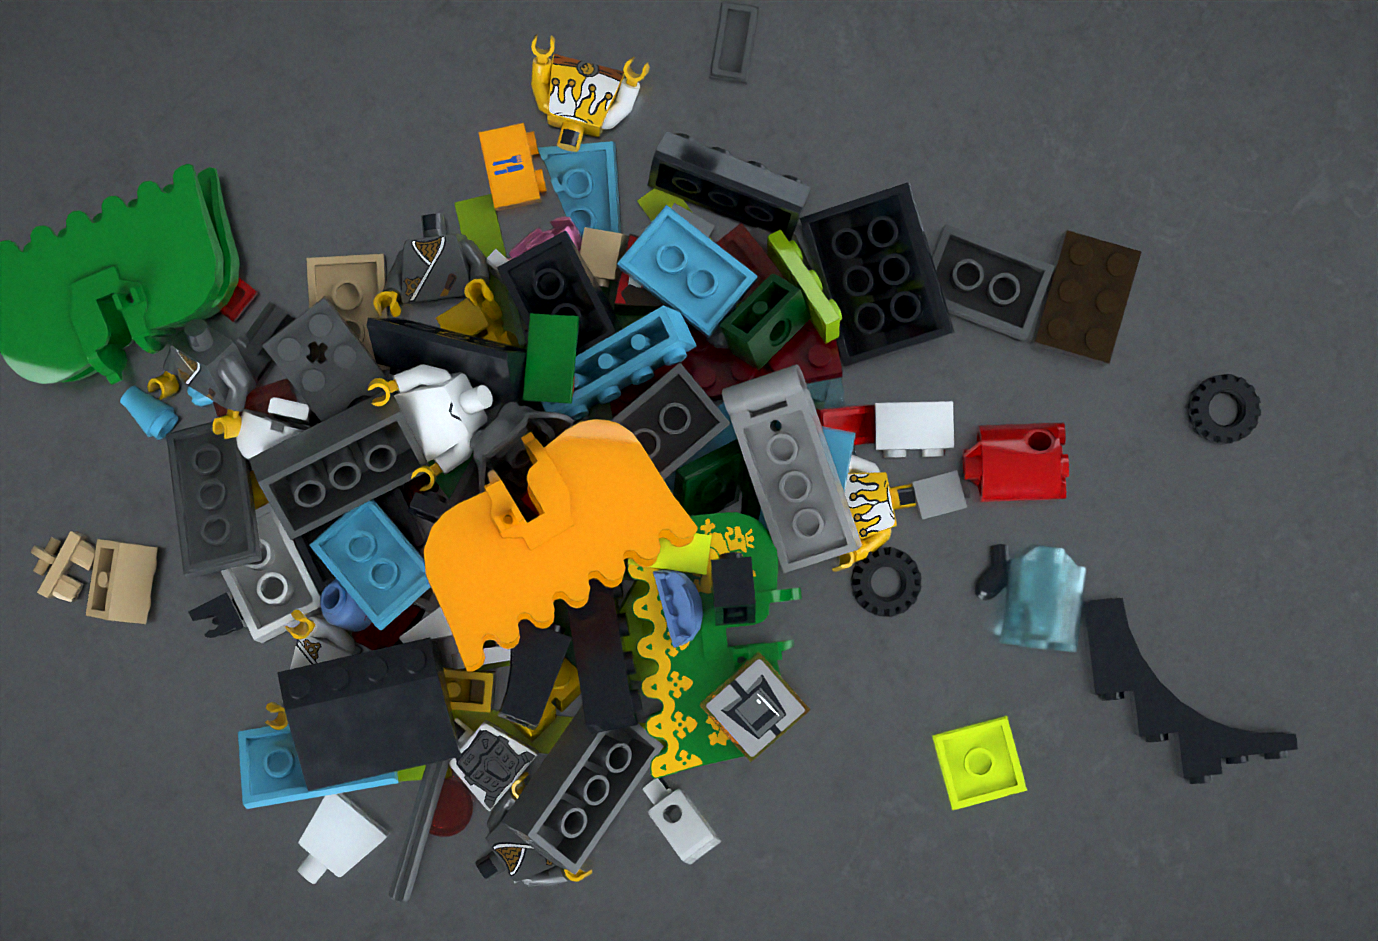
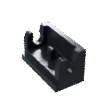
(227, 615)

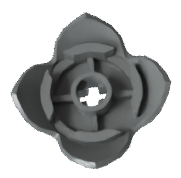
(501, 445)

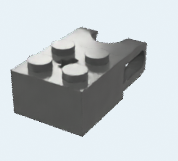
(338, 379)

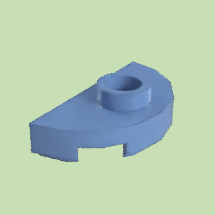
(680, 605)

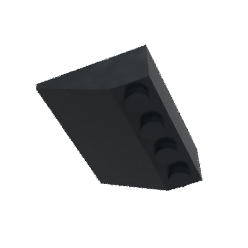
(878, 273)
(370, 713)

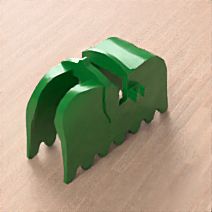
(71, 291)

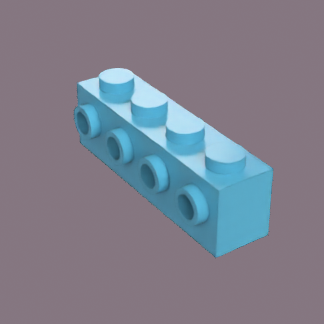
(626, 360)

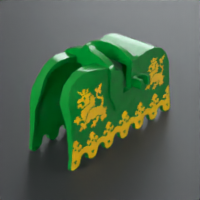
(700, 666)

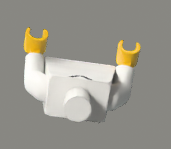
(440, 412)

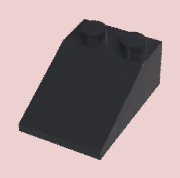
(559, 282)

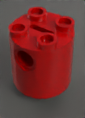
(1018, 462)

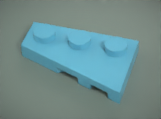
(586, 184)

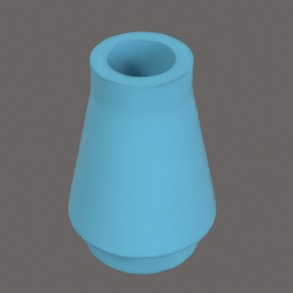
(149, 412)

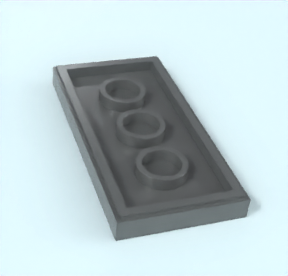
(212, 501)

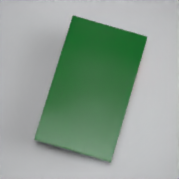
(551, 358)

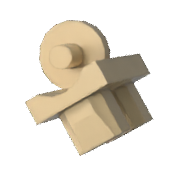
(57, 581)

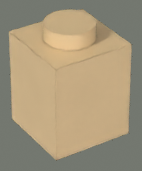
(602, 252)

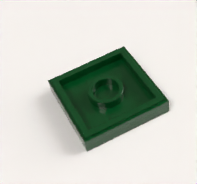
(710, 481)

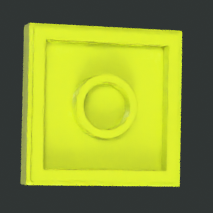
(979, 762)

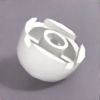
(262, 431)

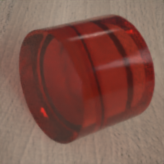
(454, 808)

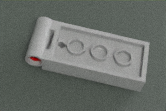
(791, 468)

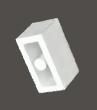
(914, 427)

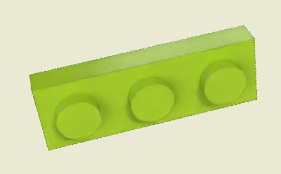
(788, 259)

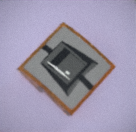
(754, 706)

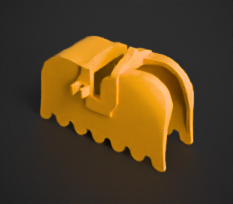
(595, 508)

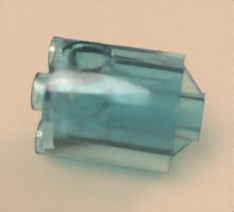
(1043, 600)

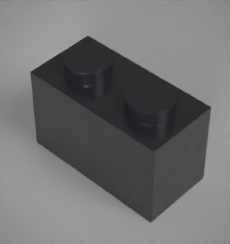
(733, 589)

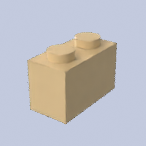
(121, 581)

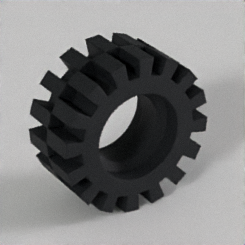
(903, 598)

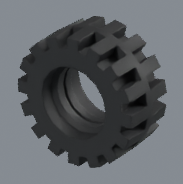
(1248, 403)

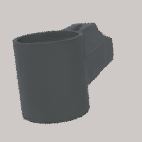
(250, 344)

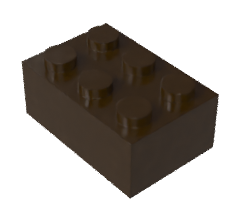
(1086, 298)

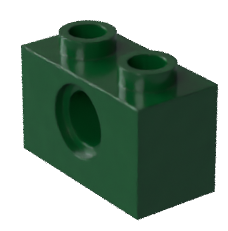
(765, 321)

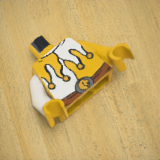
(581, 94)
(872, 507)

